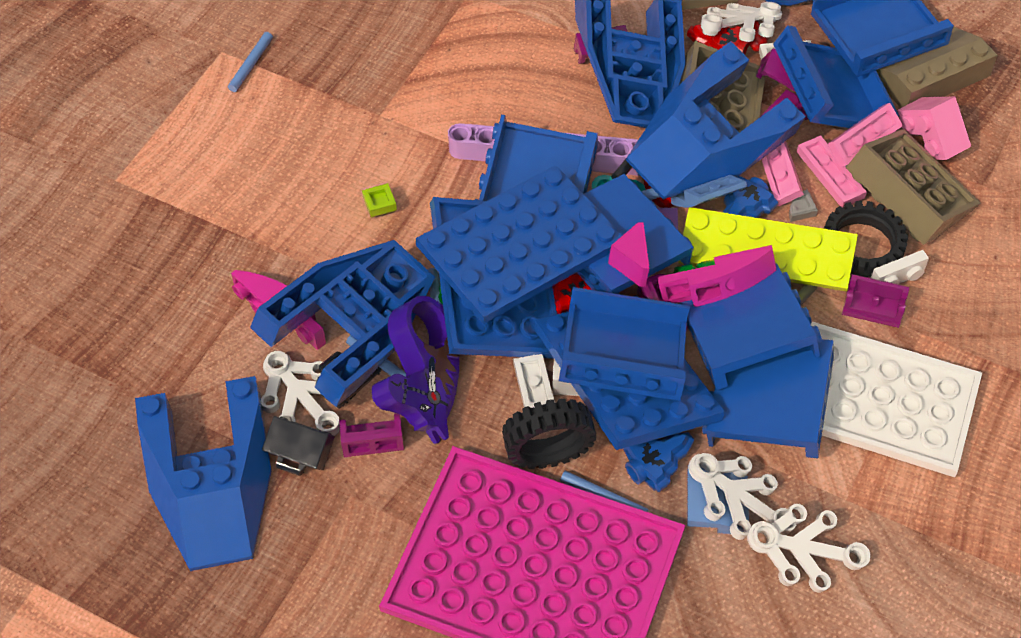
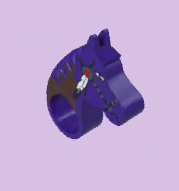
(431, 372)

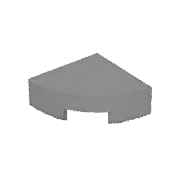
(802, 207)

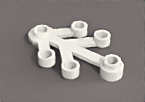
(739, 14)
(296, 390)
(735, 491)
(802, 547)

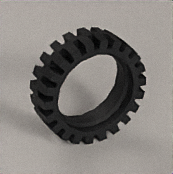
(878, 219)
(545, 418)

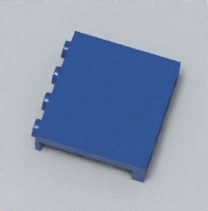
(879, 31)
(827, 84)
(528, 151)
(624, 207)
(751, 327)
(625, 344)
(777, 400)

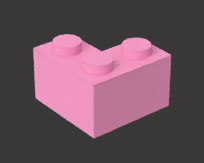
(938, 123)

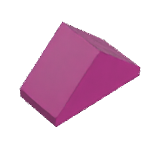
(631, 256)

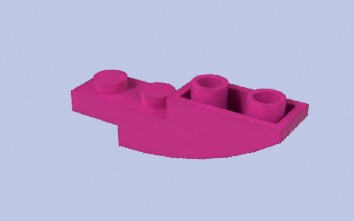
(719, 281)
(259, 289)

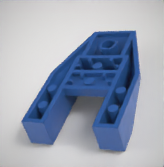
(631, 67)
(692, 140)
(359, 295)
(212, 495)

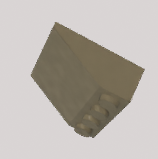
(939, 70)
(739, 101)
(912, 185)

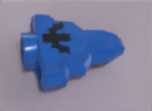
(751, 200)
(657, 459)

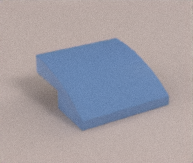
(708, 191)
(696, 503)

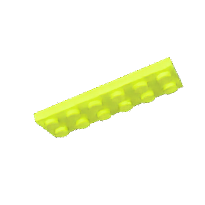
(804, 252)

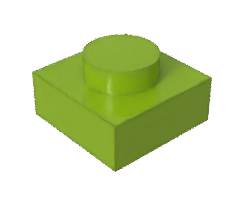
(379, 200)

